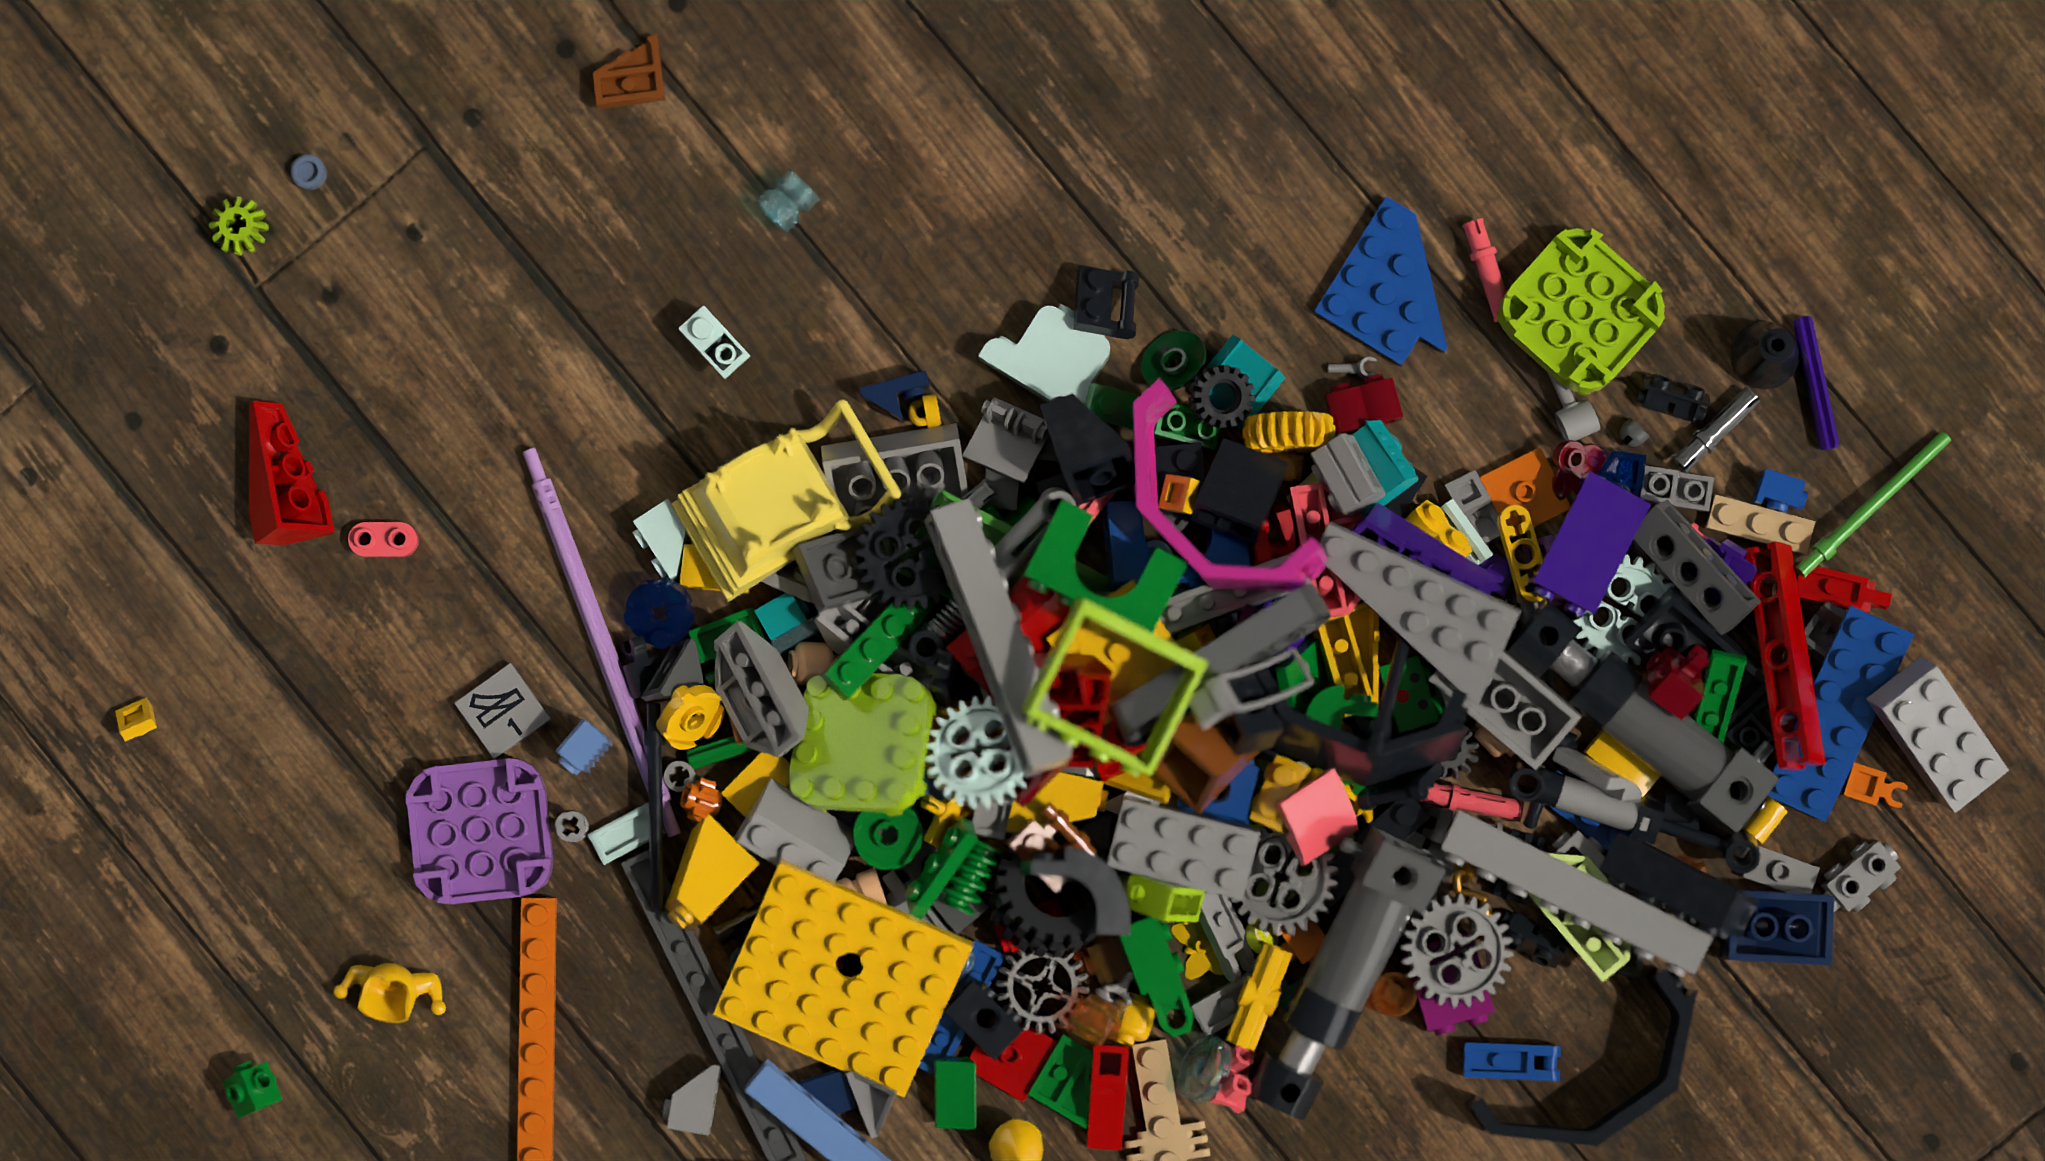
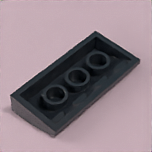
(1682, 626)

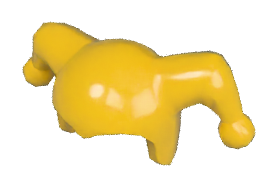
(390, 991)

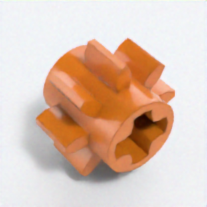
(701, 799)

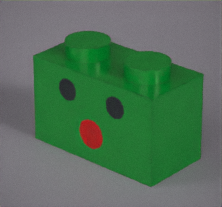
(1414, 702)

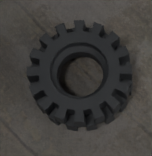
(1241, 401)

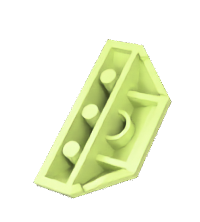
(1598, 952)

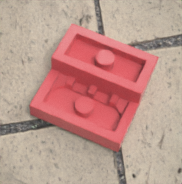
(1317, 816)

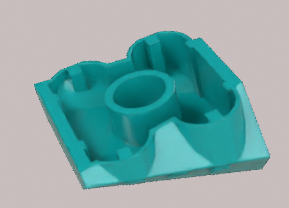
(1260, 373)
(1386, 460)

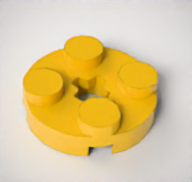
(677, 721)

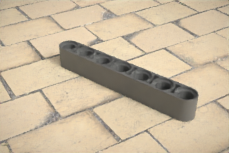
(1237, 649)

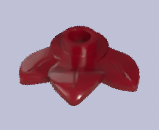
(1572, 463)

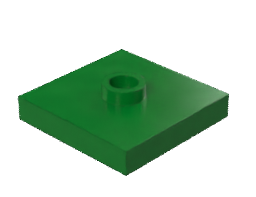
(1290, 675)

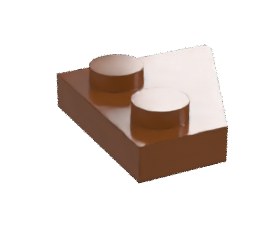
(632, 78)

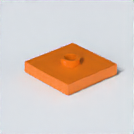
(1527, 484)

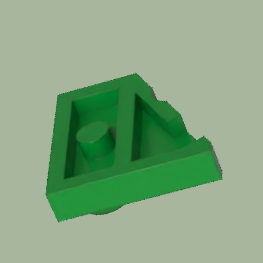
(1066, 1081)

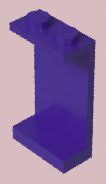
(1589, 545)

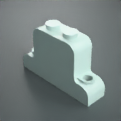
(1050, 356)

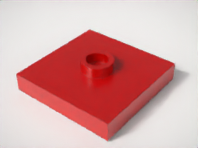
(1018, 1064)

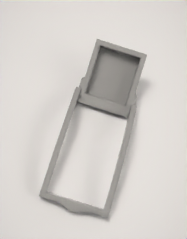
(1218, 699)

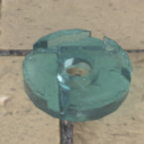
(1203, 1069)

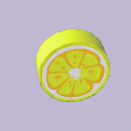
(1256, 937)

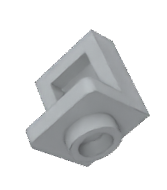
(993, 821)
(1580, 846)

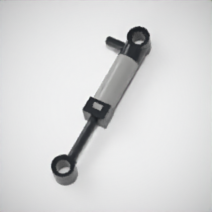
(1639, 817)

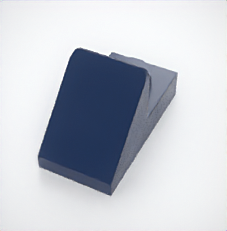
(884, 394)

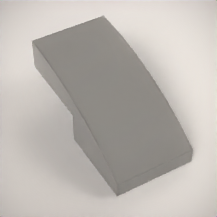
(1476, 505)

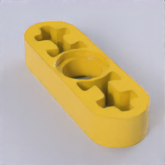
(1509, 548)

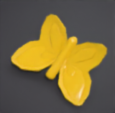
(1199, 948)

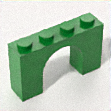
(1054, 570)

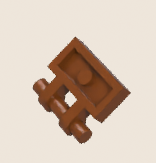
(1037, 839)

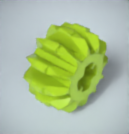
(246, 234)

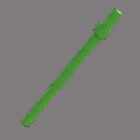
(1826, 547)

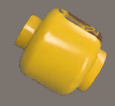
(1136, 1019)

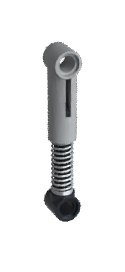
(1009, 558)

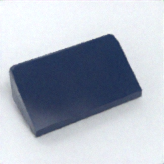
(831, 1090)

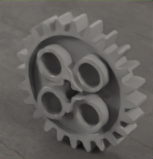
(1313, 889)
(1469, 979)

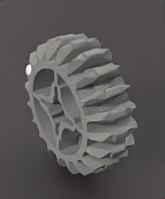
(1030, 1014)

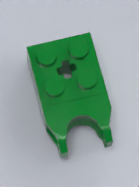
(1157, 970)

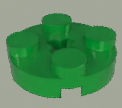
(893, 854)

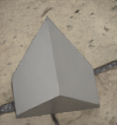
(872, 1099)

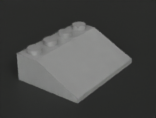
(916, 459)

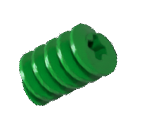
(969, 877)

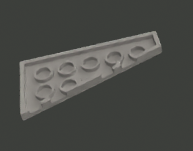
(1438, 615)

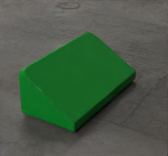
(955, 1093)

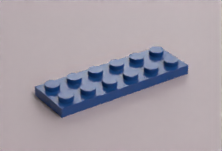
(1855, 666)

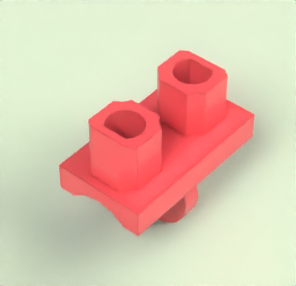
(1236, 1084)

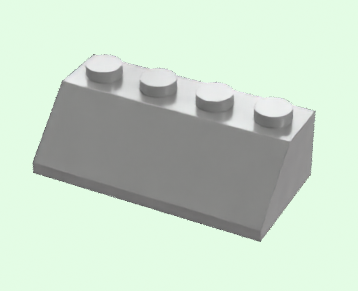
(1519, 710)

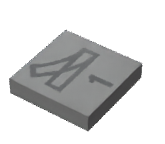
(503, 711)

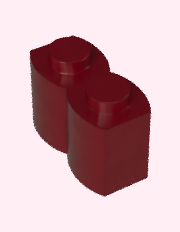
(1363, 403)

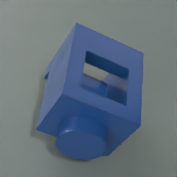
(1780, 491)

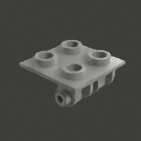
(1007, 440)

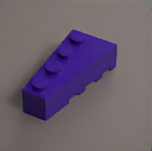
(1405, 538)

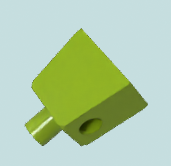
(1162, 898)

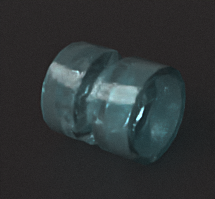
(787, 201)

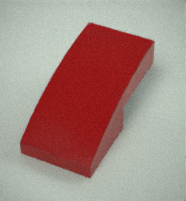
(1284, 525)

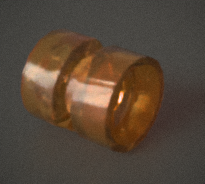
(1393, 994)

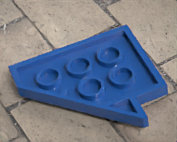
(1386, 288)

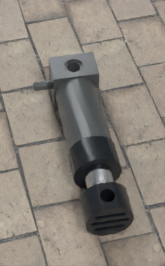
(1619, 703)
(1346, 965)

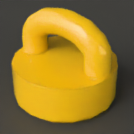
(930, 404)

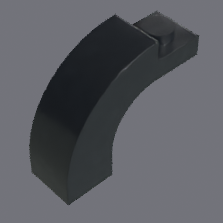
(1101, 889)

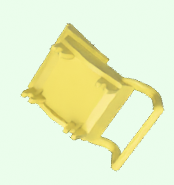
(769, 502)

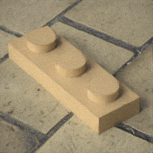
(1759, 524)

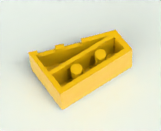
(1351, 652)

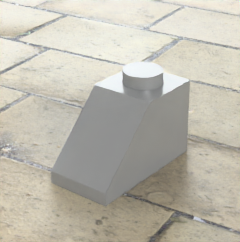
(694, 1103)

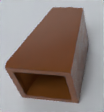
(1199, 763)

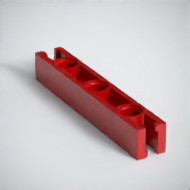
(1787, 683)

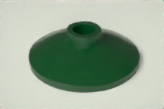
(1174, 359)

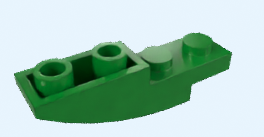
(1176, 425)

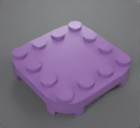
(480, 831)

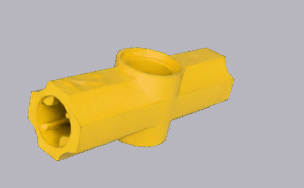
(1259, 996)

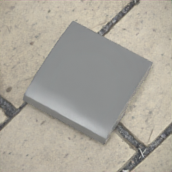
(1597, 774)

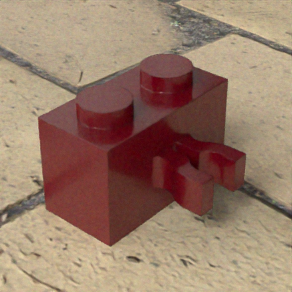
(1677, 680)

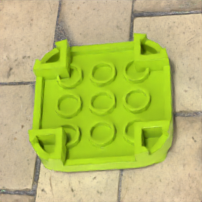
(1581, 311)
(866, 748)

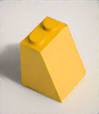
(1074, 794)
(707, 874)

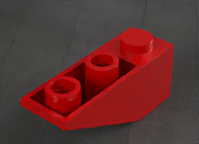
(1107, 1097)

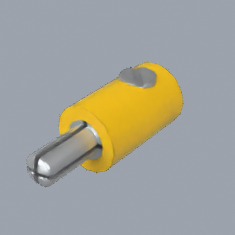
(1762, 822)

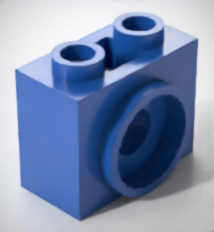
(1239, 795)

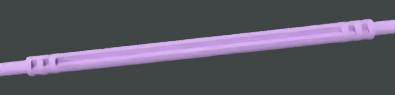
(595, 626)

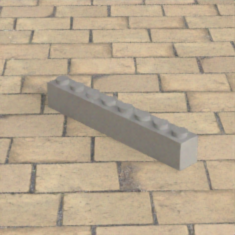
(995, 632)
(1575, 892)

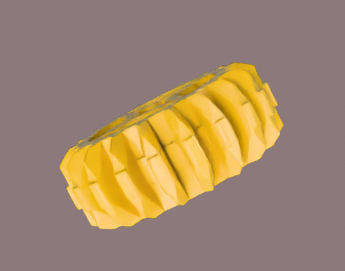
(1288, 431)

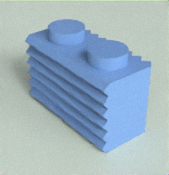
(583, 748)

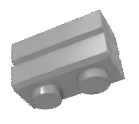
(1346, 475)

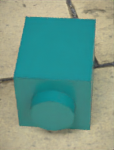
(782, 615)

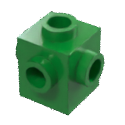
(251, 1088)

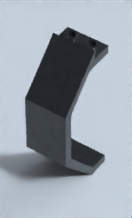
(1333, 748)
(1681, 1008)

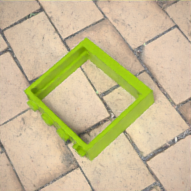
(1170, 716)

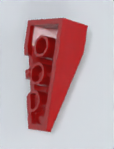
(282, 492)

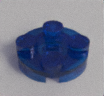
(657, 630)

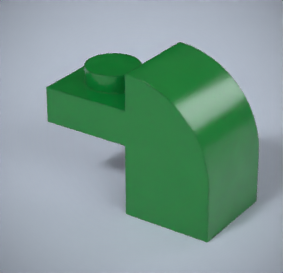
(1330, 706)

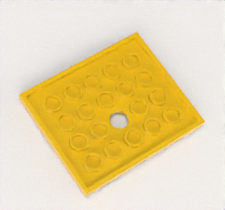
(861, 1023)

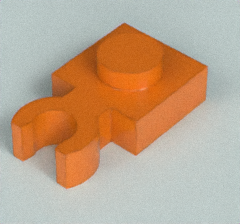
(1868, 785)

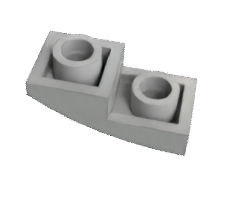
(1680, 489)

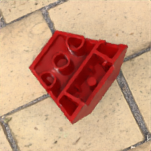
(1081, 696)

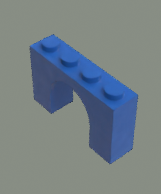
(1129, 553)

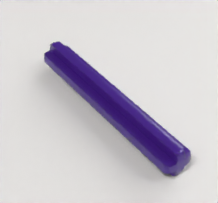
(1816, 383)

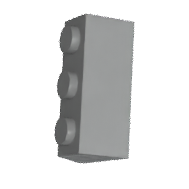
(793, 831)

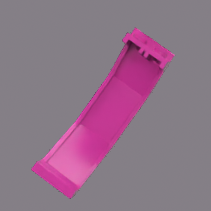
(1291, 575)

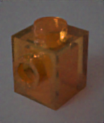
(1107, 960)

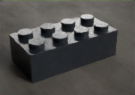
(1674, 883)

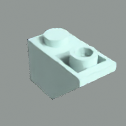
(714, 342)
(665, 536)

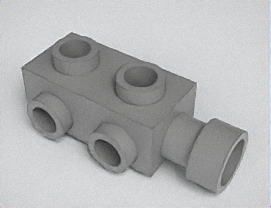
(1862, 874)

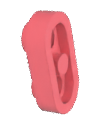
(382, 539)

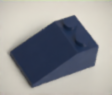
(1785, 930)

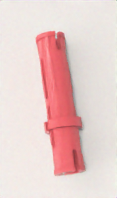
(1486, 263)
(1479, 802)

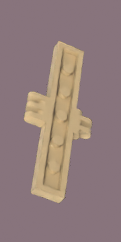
(1164, 1135)

